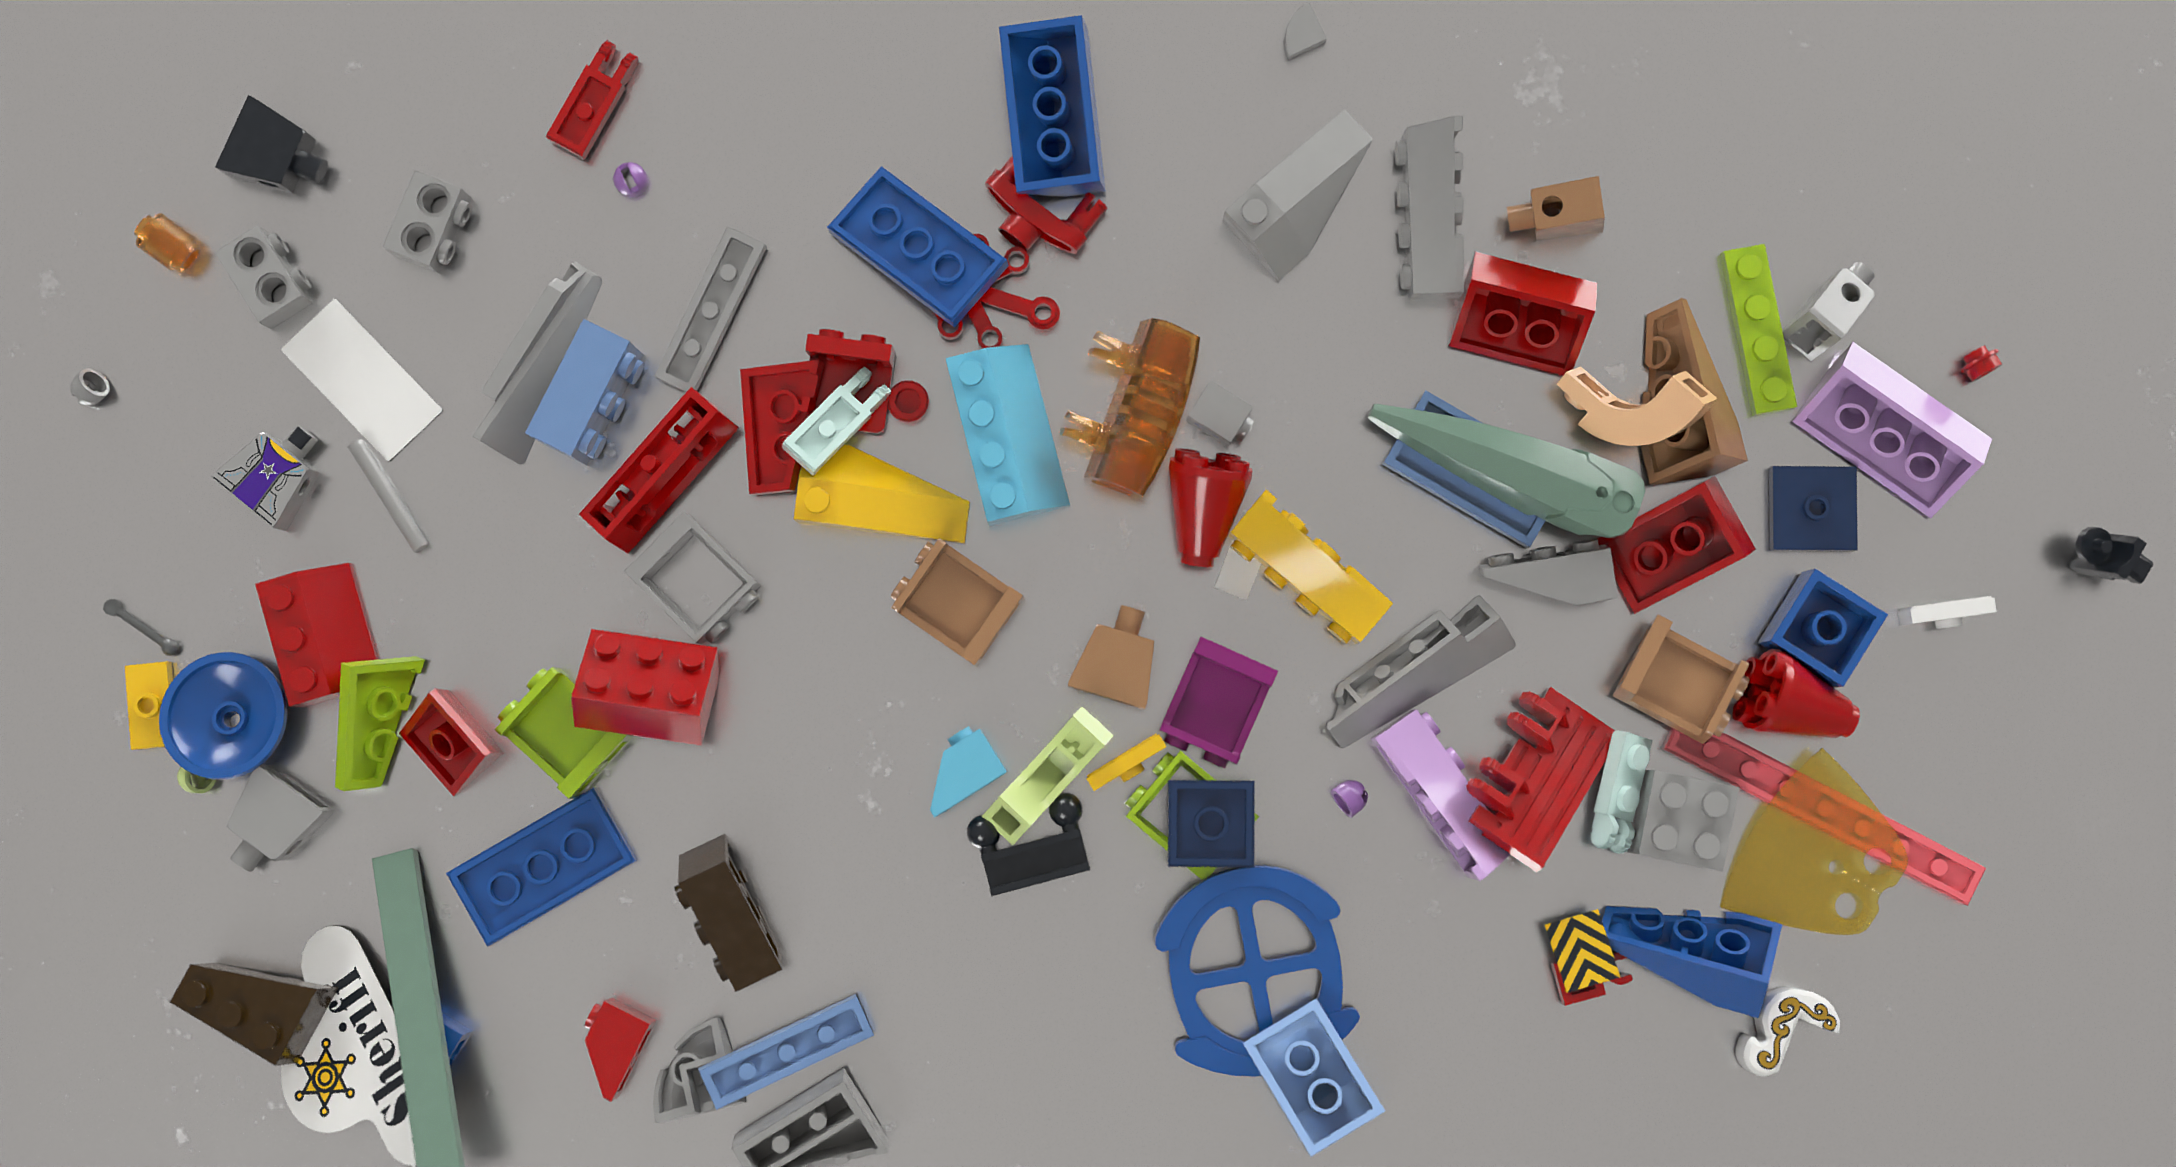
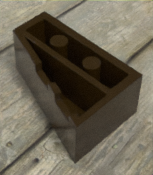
(726, 914)
(255, 1009)

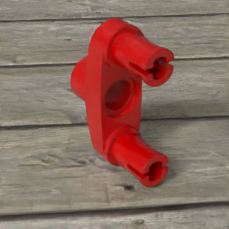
(1032, 221)

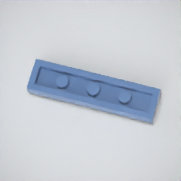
(785, 1051)

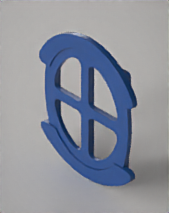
(1241, 889)

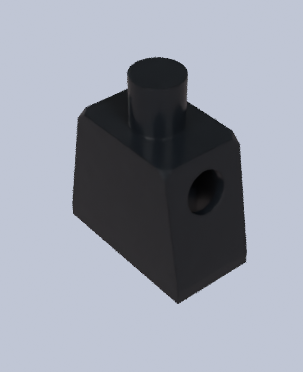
(269, 150)

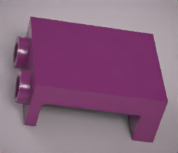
(1217, 702)

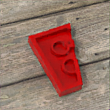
(774, 406)

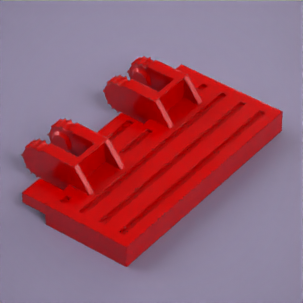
(1542, 780)

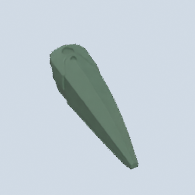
(1527, 473)

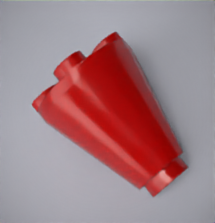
(1205, 501)
(1792, 700)

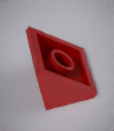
(449, 740)

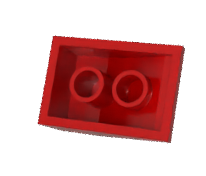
(1677, 545)

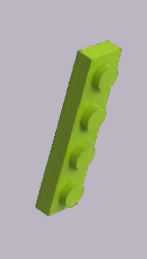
(1758, 330)

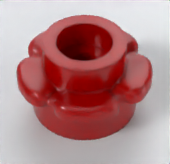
(1980, 363)

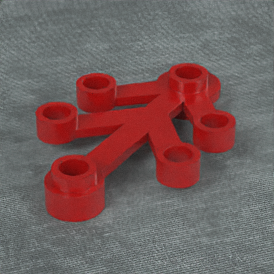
(1006, 302)

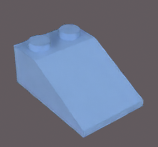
(1313, 1077)

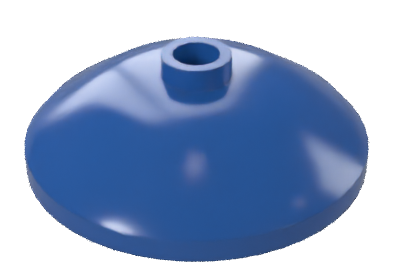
(199, 711)

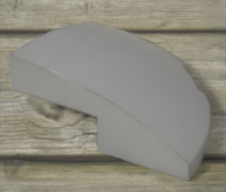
(680, 1088)

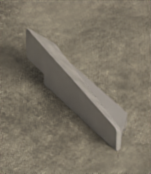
(533, 360)
(1418, 668)

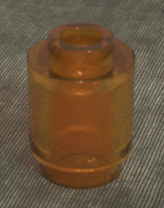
(167, 242)

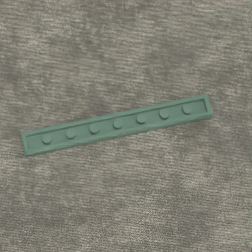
(417, 1010)

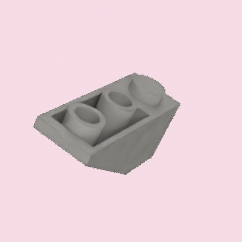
(1567, 576)

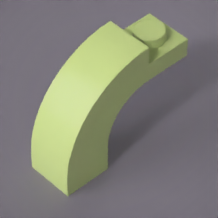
(1047, 775)

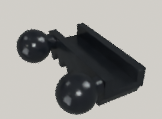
(1033, 860)

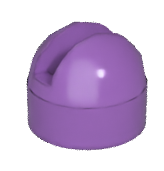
(637, 173)
(1350, 797)

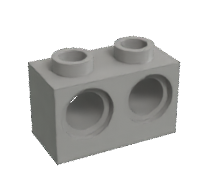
(416, 219)
(258, 282)

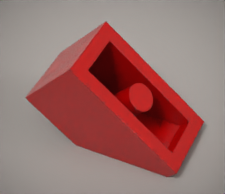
(615, 1043)

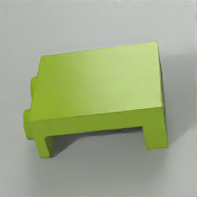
(546, 733)

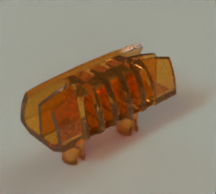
(1144, 406)

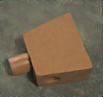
(1578, 205)
(1117, 661)

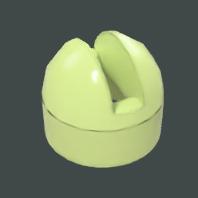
(199, 783)

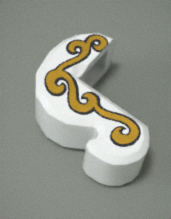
(1776, 1026)

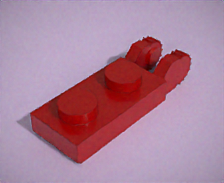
(591, 102)

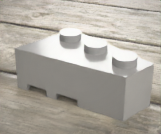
(814, 1129)

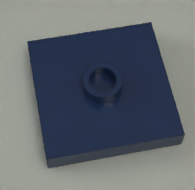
(1813, 508)
(1211, 823)

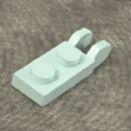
(833, 423)
(1620, 791)

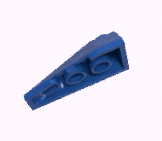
(1712, 957)

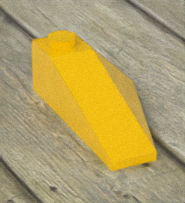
(876, 497)

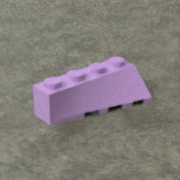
(1439, 790)

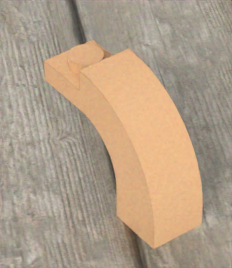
(1629, 424)

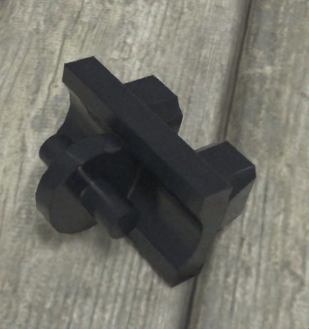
(2111, 556)

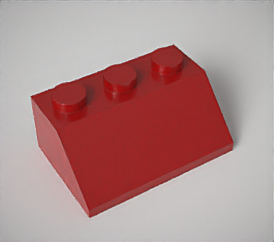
(1523, 314)
(313, 628)

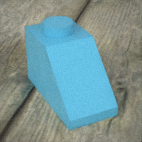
(965, 769)

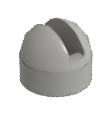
(94, 379)

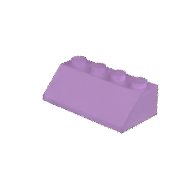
(1893, 430)

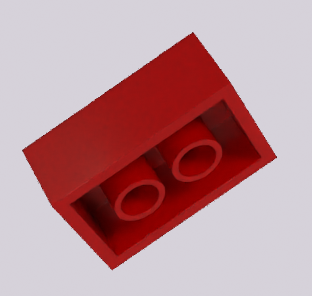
(645, 687)

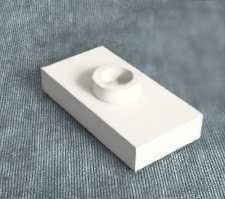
(1947, 613)

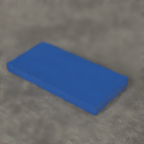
(918, 246)
(541, 866)

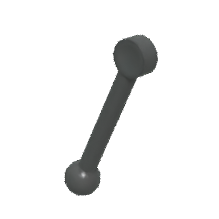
(115, 608)

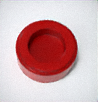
(908, 402)

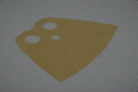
(1788, 853)

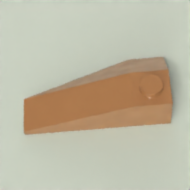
(1716, 438)

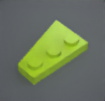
(368, 716)

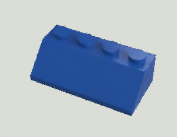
(1052, 107)

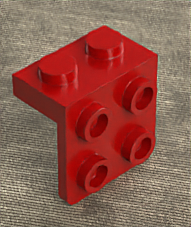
(844, 359)

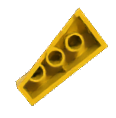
(1309, 570)

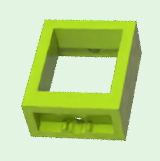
(1142, 798)

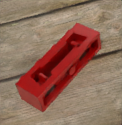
(659, 471)

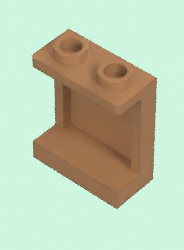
(955, 601)
(1681, 682)

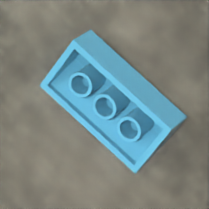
(1007, 432)

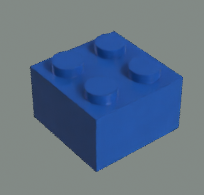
(1824, 627)

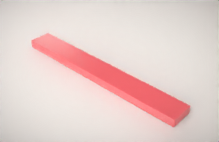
(1765, 776)

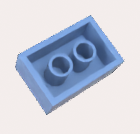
(586, 393)

